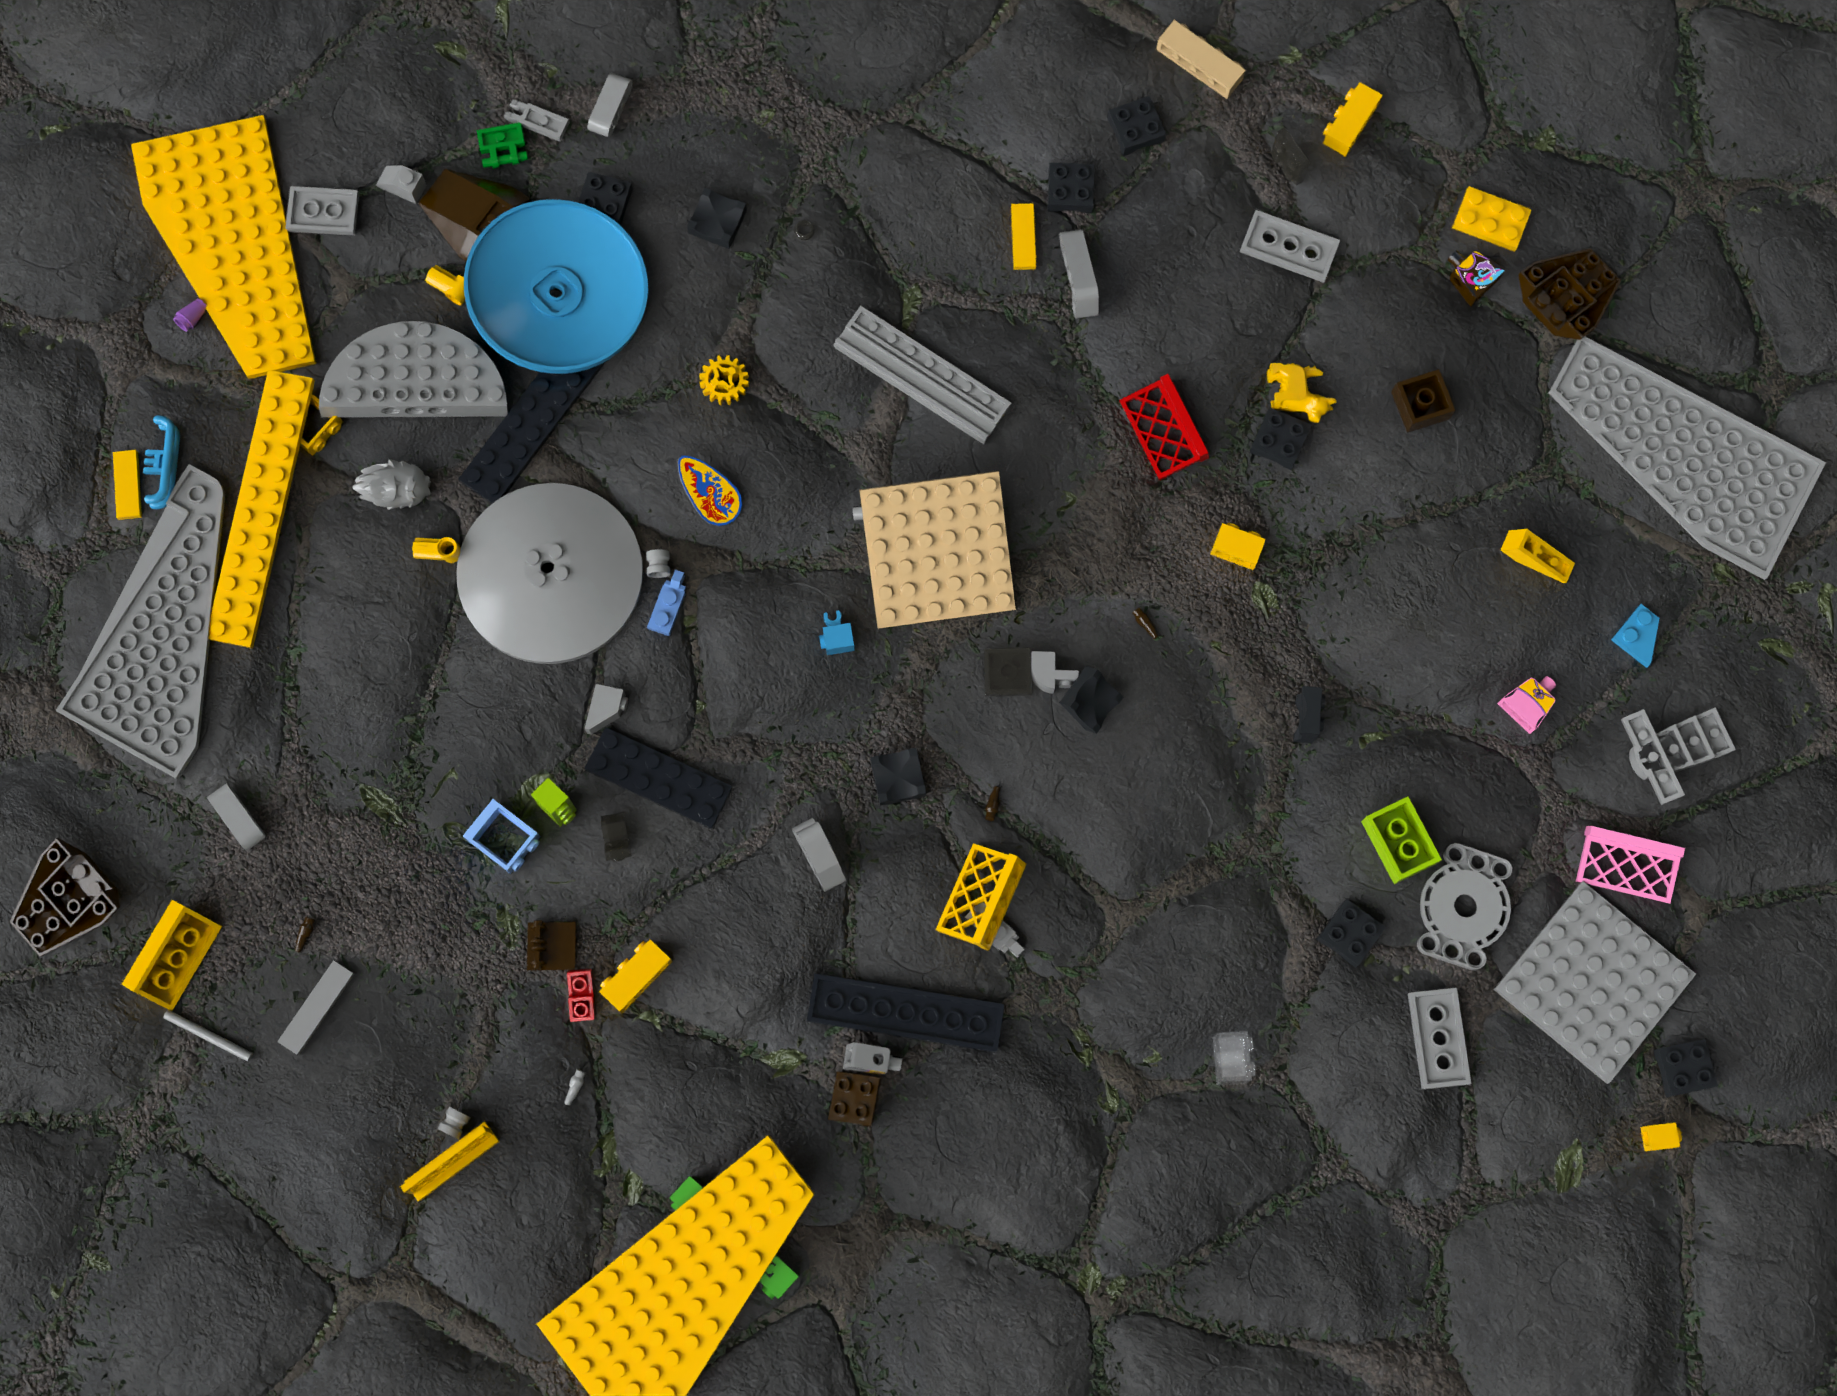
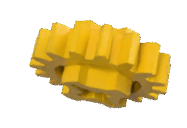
(729, 373)

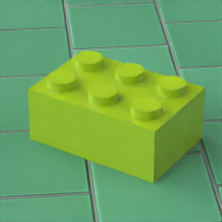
(1401, 840)

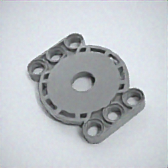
(1459, 930)

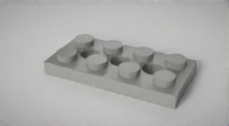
(1277, 254)
(1427, 1050)

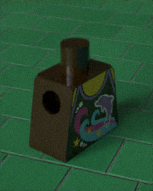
(1474, 275)

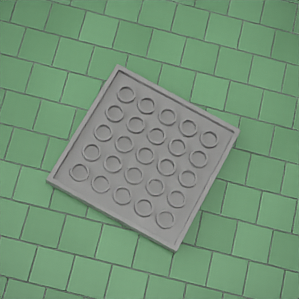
(1594, 982)

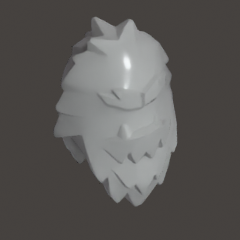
(393, 484)

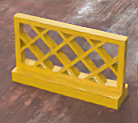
(998, 898)
(450, 1162)

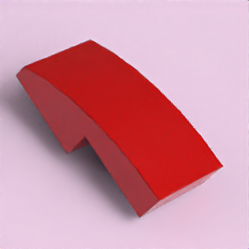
(580, 995)

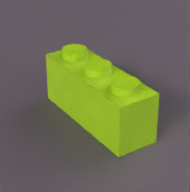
(554, 802)

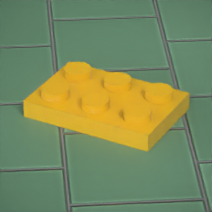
(1491, 218)

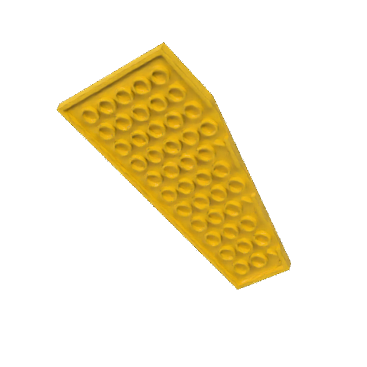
(225, 224)
(675, 1293)

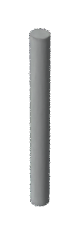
(208, 1035)

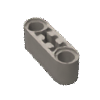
(610, 105)
(236, 817)

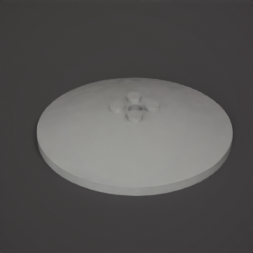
(557, 612)

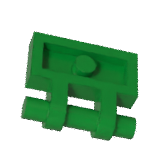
(501, 139)

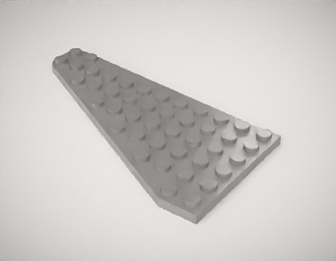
(152, 655)

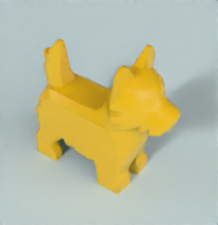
(1294, 391)

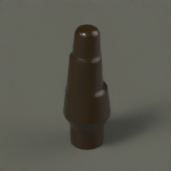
(1144, 621)
(992, 805)
(304, 931)

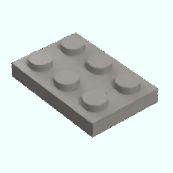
(322, 210)

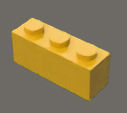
(1351, 118)
(635, 975)

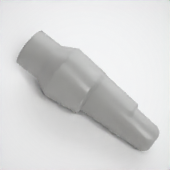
(575, 1085)

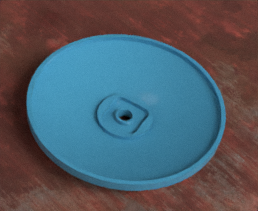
(550, 248)

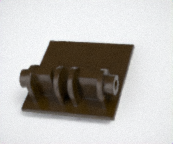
(551, 945)
(854, 1098)

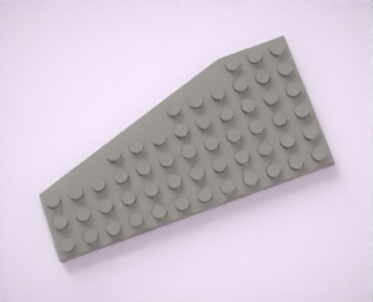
(1705, 466)

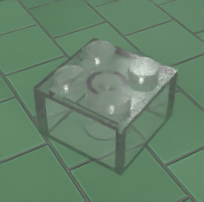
(1233, 1058)

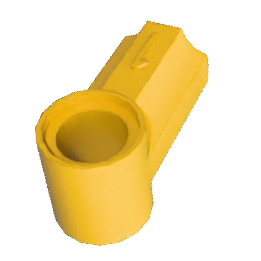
(447, 283)
(435, 549)

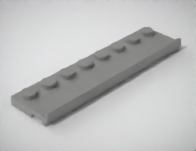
(922, 374)

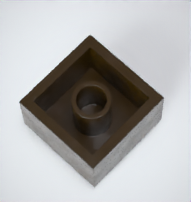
(1423, 401)

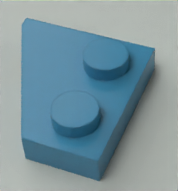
(1639, 635)

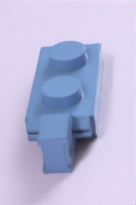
(668, 605)

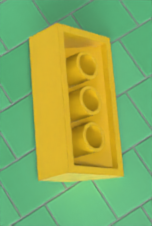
(171, 955)

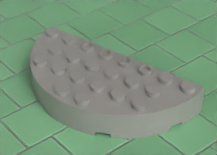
(412, 373)

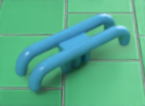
(163, 463)

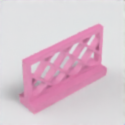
(1635, 844)

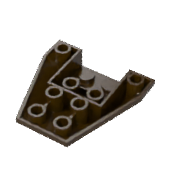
(466, 205)
(1569, 292)
(63, 899)

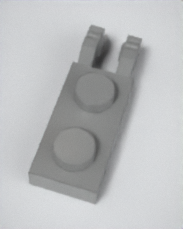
(538, 120)

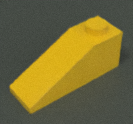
(1537, 554)

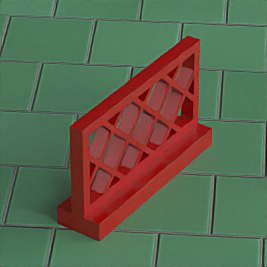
(1183, 421)

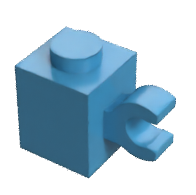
(837, 636)

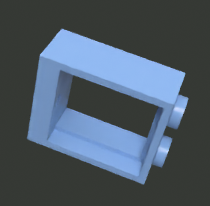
(482, 823)

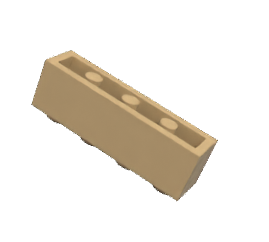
(1200, 59)

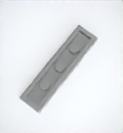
(315, 1008)

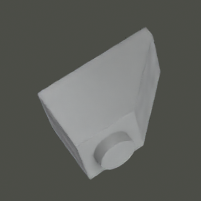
(402, 182)
(605, 707)

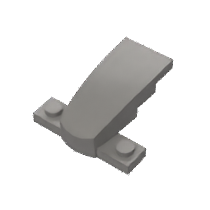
(1674, 749)

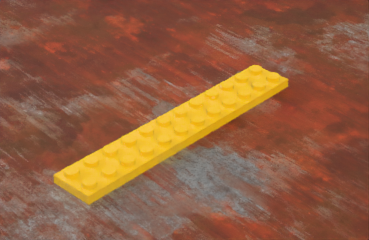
(260, 509)

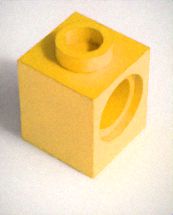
(1661, 1136)

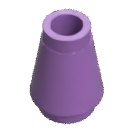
(190, 315)

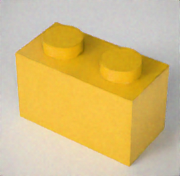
(1238, 546)

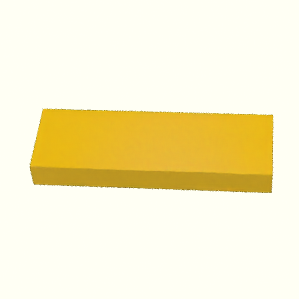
(1023, 236)
(127, 484)

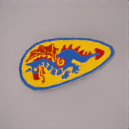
(709, 491)

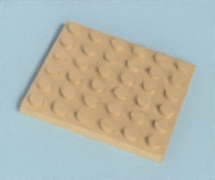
(937, 549)

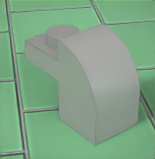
(1046, 676)

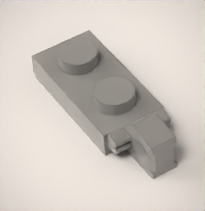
(1005, 937)

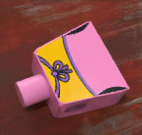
(1529, 702)

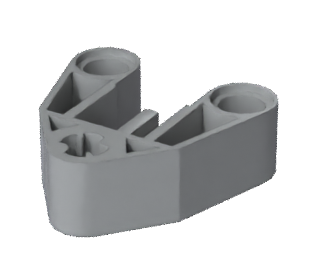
(819, 853)

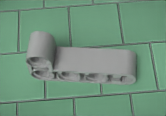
(1080, 273)

